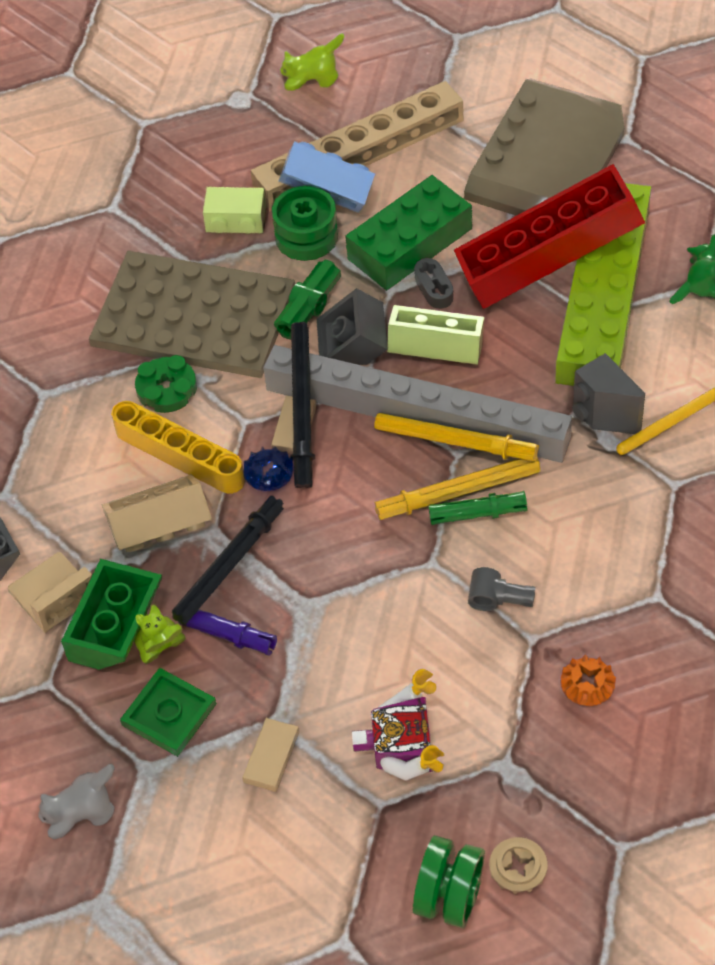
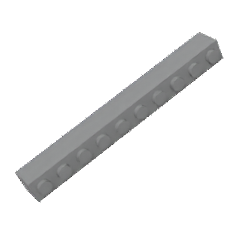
(378, 391)

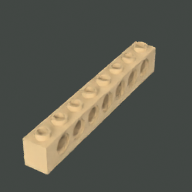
(376, 134)

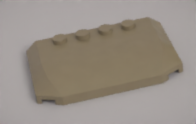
(544, 147)

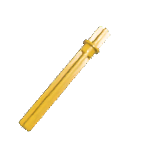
(494, 444)
(455, 487)

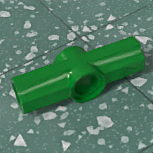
(309, 297)

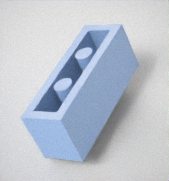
(344, 181)

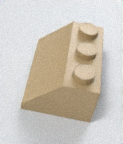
(157, 513)

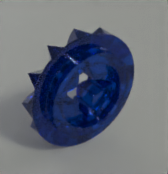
(275, 477)

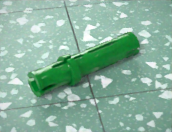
(481, 507)

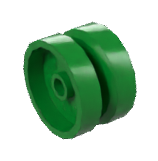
(305, 223)
(448, 881)

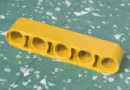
(178, 447)

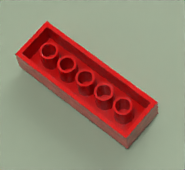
(549, 236)

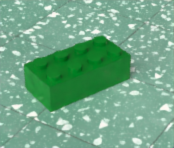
(407, 231)

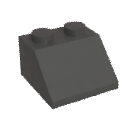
(353, 329)
(607, 397)

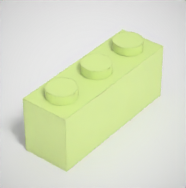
(435, 334)

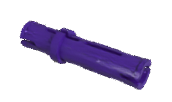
(239, 633)

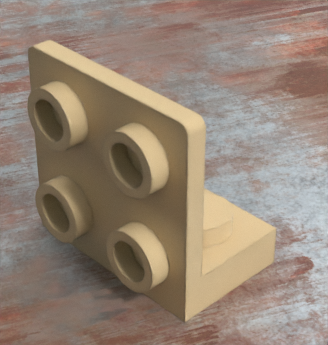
(51, 590)

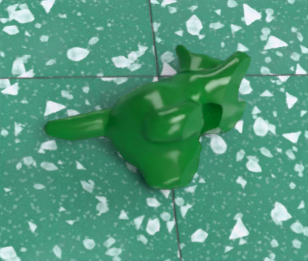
(701, 274)

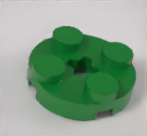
(164, 369)

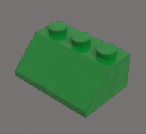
(106, 614)

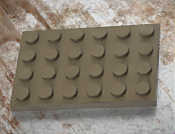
(193, 311)

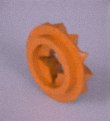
(585, 693)

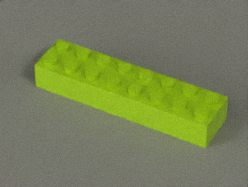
(602, 298)

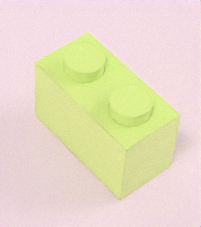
(234, 210)

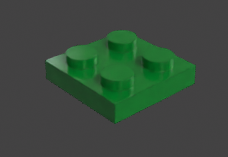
(168, 711)

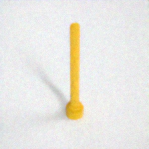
(666, 422)

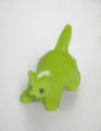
(315, 64)
(156, 634)

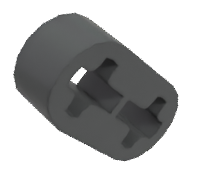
(428, 285)

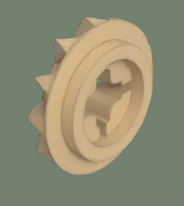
(526, 852)

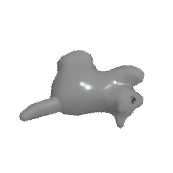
(82, 800)

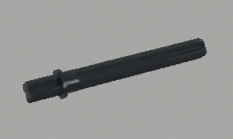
(302, 443)
(258, 523)

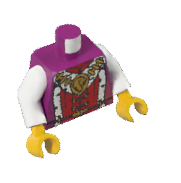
(402, 732)

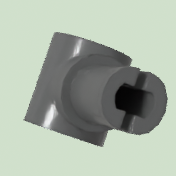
(490, 590)

